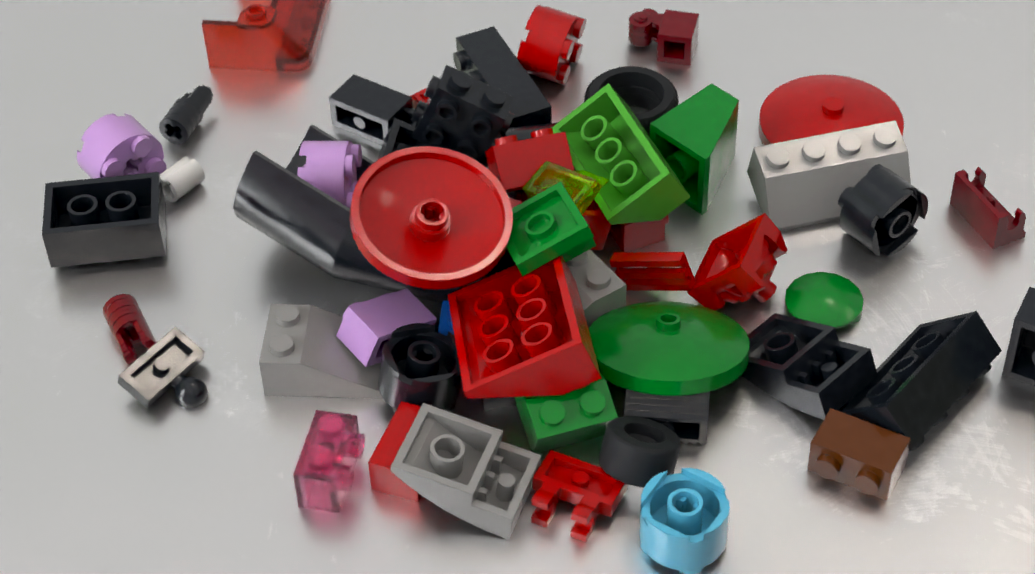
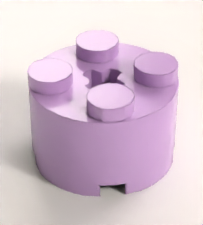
(119, 148)
(331, 167)

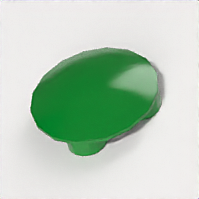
(824, 299)

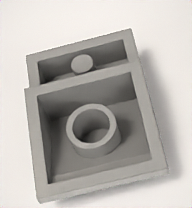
(466, 469)

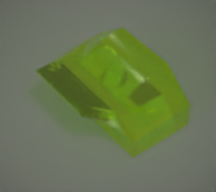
(580, 184)

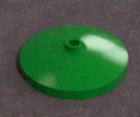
(669, 348)

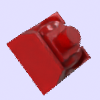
(739, 265)

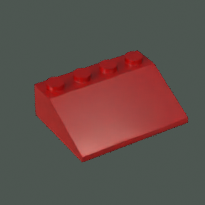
(523, 334)

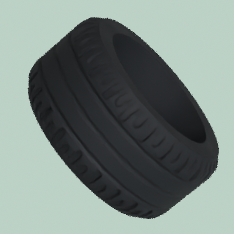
(639, 88)

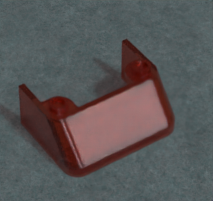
(267, 36)

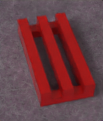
(654, 276)

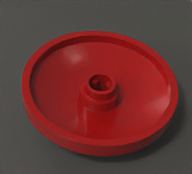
(823, 106)
(431, 217)

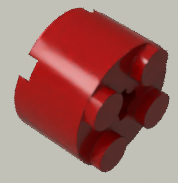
(551, 44)

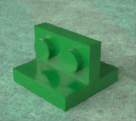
(546, 229)

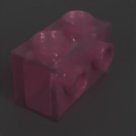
(328, 461)

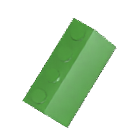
(614, 145)

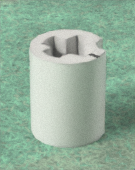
(181, 178)

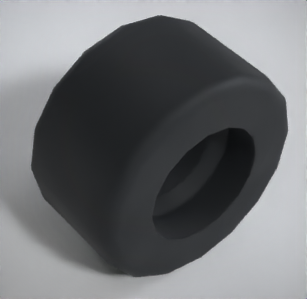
(638, 450)

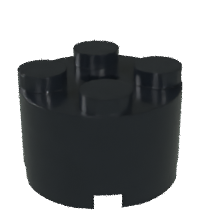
(882, 211)
(420, 368)

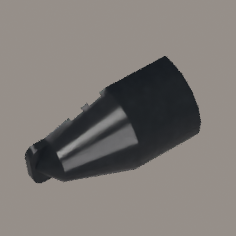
(314, 222)

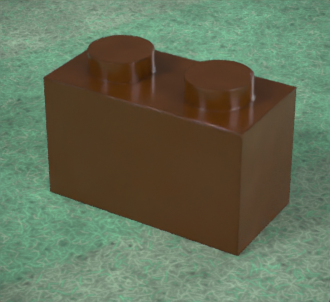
(858, 454)

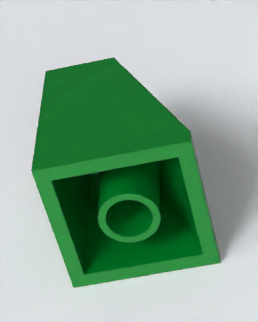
(699, 142)

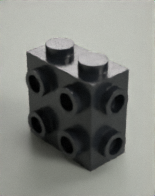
(462, 114)

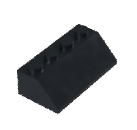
(926, 376)

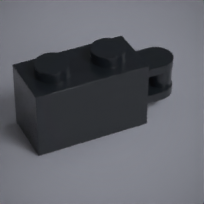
(369, 108)

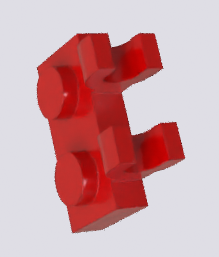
(578, 484)

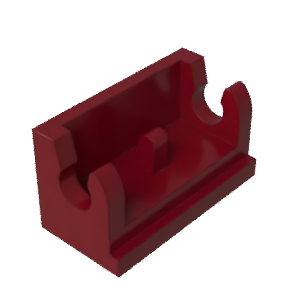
(984, 211)

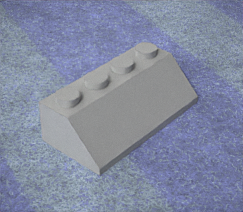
(804, 177)

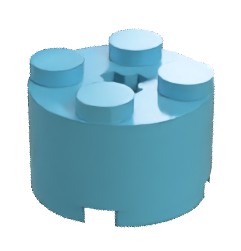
(684, 519)

